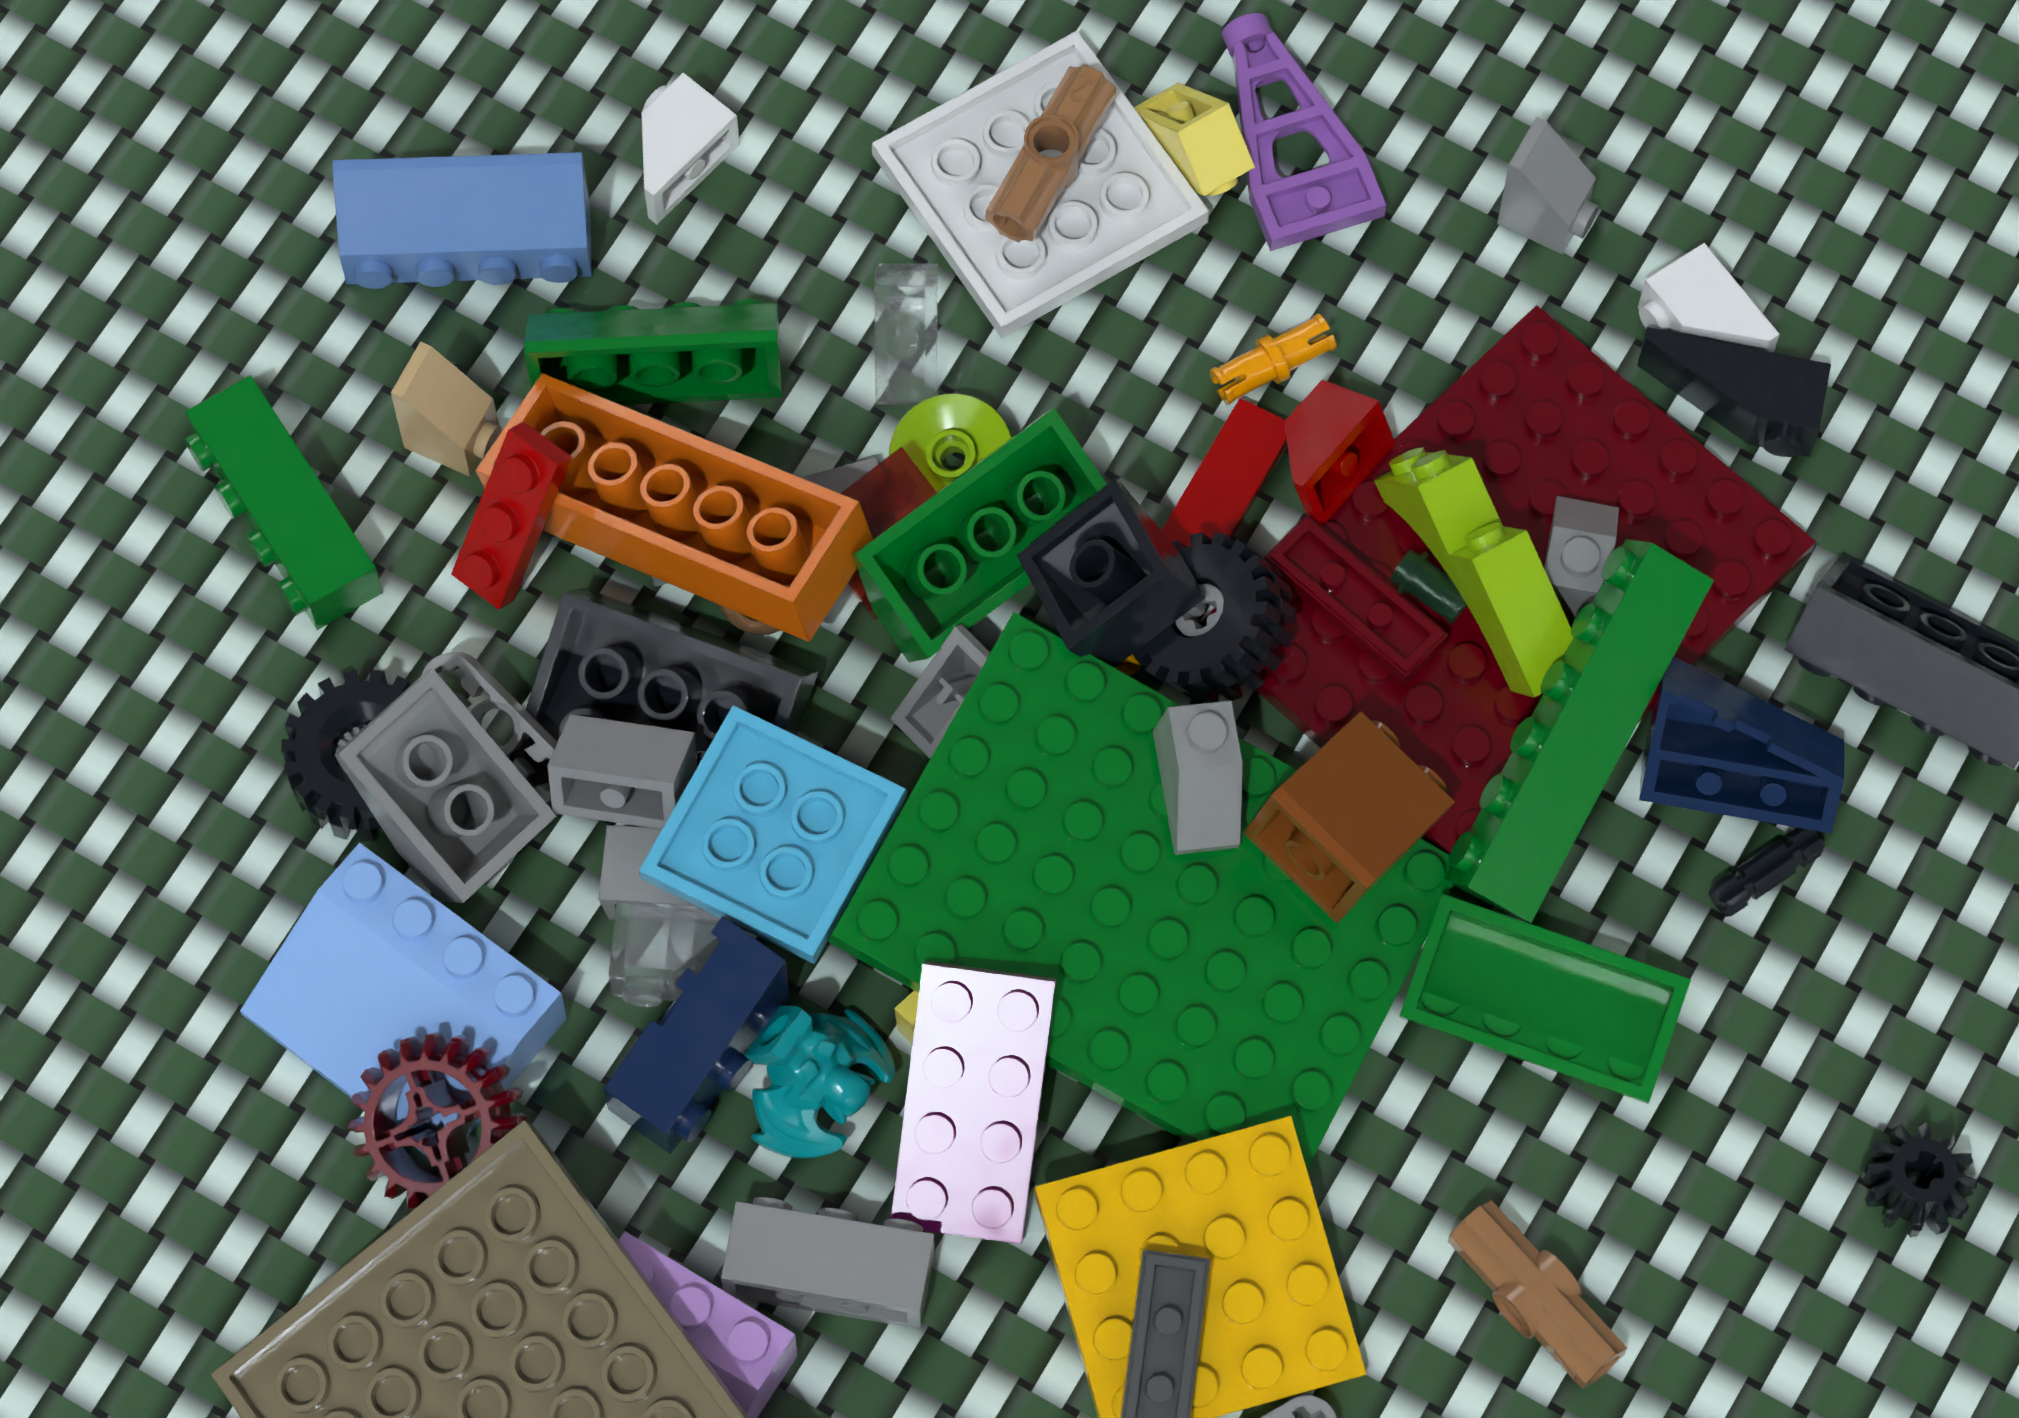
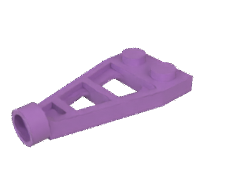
(1310, 201)

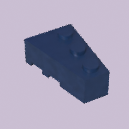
(1738, 755)
(700, 1040)

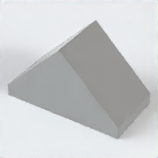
(941, 690)

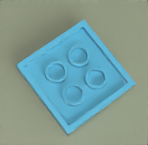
(773, 834)

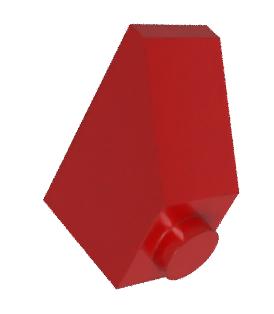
(1334, 445)

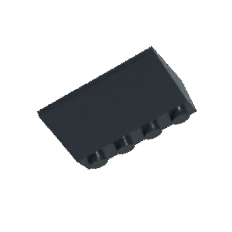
(654, 672)

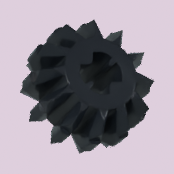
(1933, 1159)

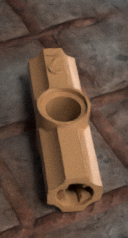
(1038, 180)
(1537, 1294)

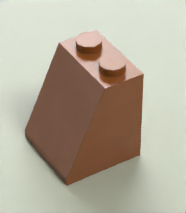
(1349, 815)

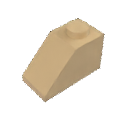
(443, 412)

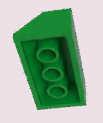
(661, 352)
(959, 548)

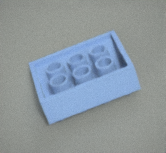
(391, 964)

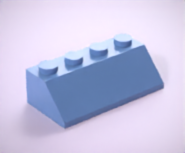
(463, 219)

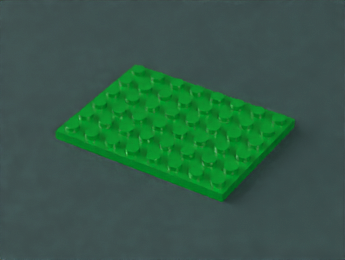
(1180, 979)

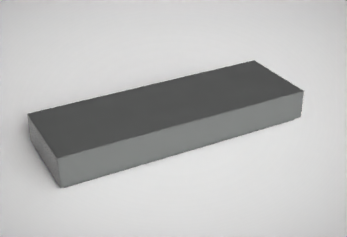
(1164, 1336)

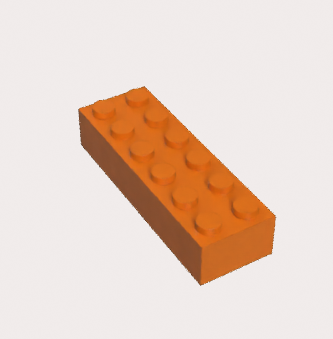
(693, 510)

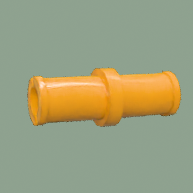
(1273, 359)

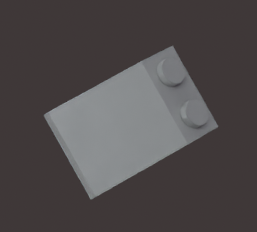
(443, 789)

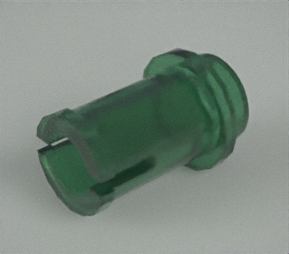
(1428, 585)

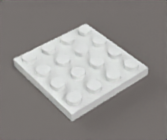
(1112, 215)

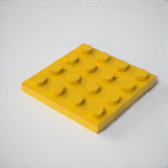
(1272, 1288)

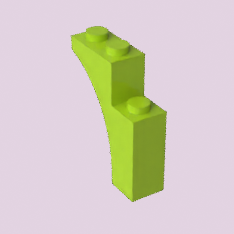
(1486, 561)

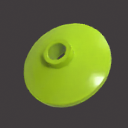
(948, 426)

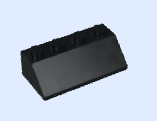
(1913, 656)

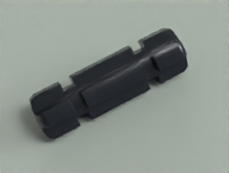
(1766, 870)

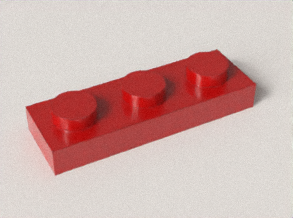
(511, 515)

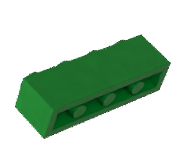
(282, 502)

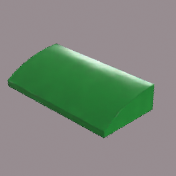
(1545, 998)

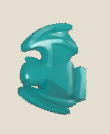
(811, 1072)

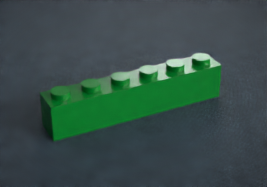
(1577, 728)

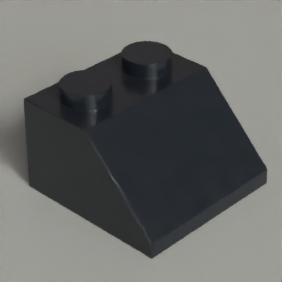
(1109, 577)

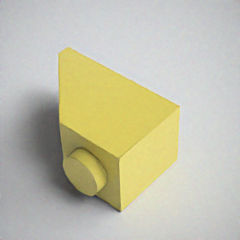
(1198, 137)

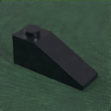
(1749, 391)

